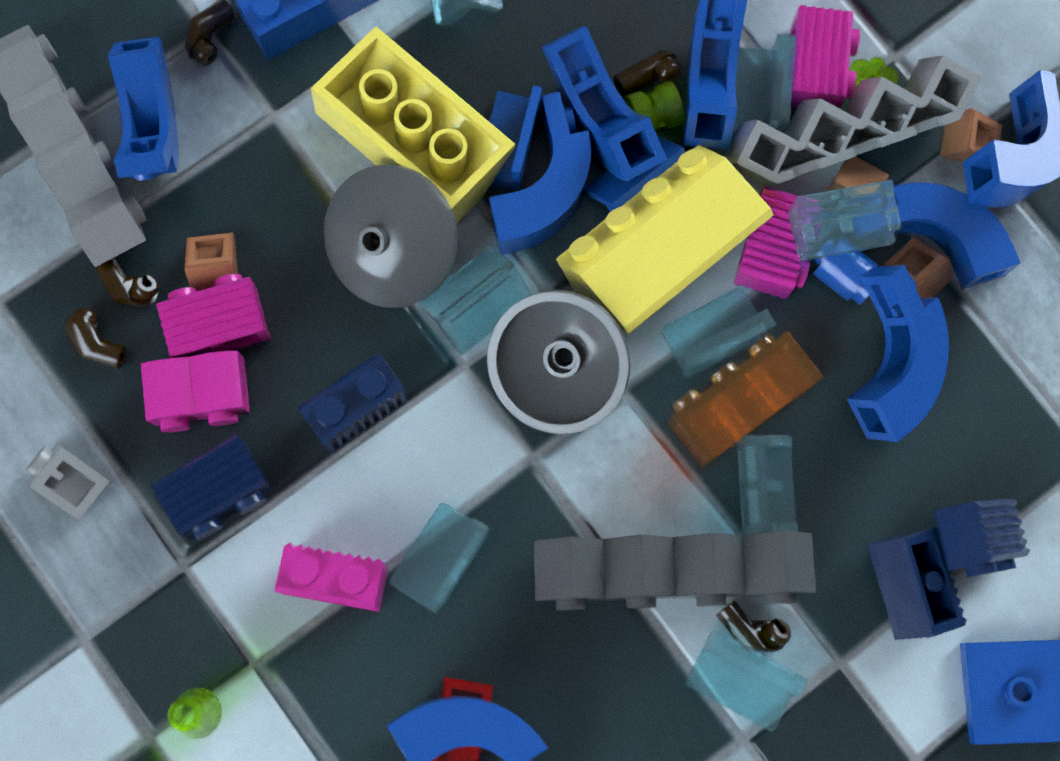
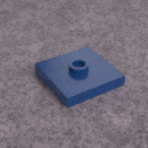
(1012, 691)

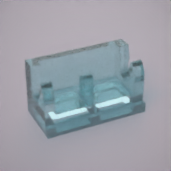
(844, 220)
(766, 484)

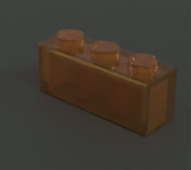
(743, 397)

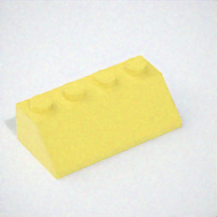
(411, 119)
(664, 237)

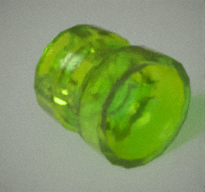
(661, 105)

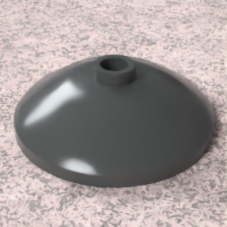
(413, 231)
(534, 378)

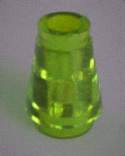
(206, 713)

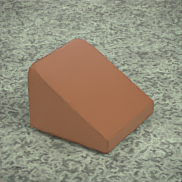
(968, 135)
(856, 173)
(209, 259)
(926, 266)

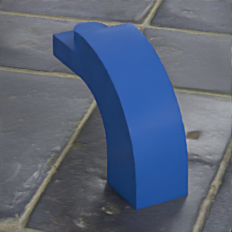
(711, 73)
(146, 110)
(618, 135)
(1011, 172)
(543, 209)
(965, 232)
(912, 360)
(461, 722)

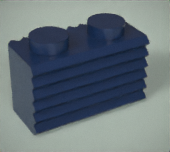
(354, 402)
(212, 489)
(981, 536)
(916, 584)

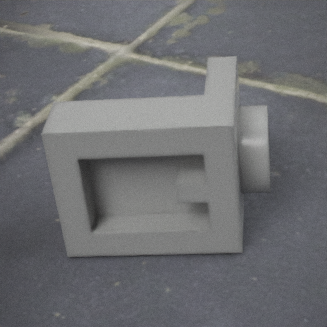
(65, 480)

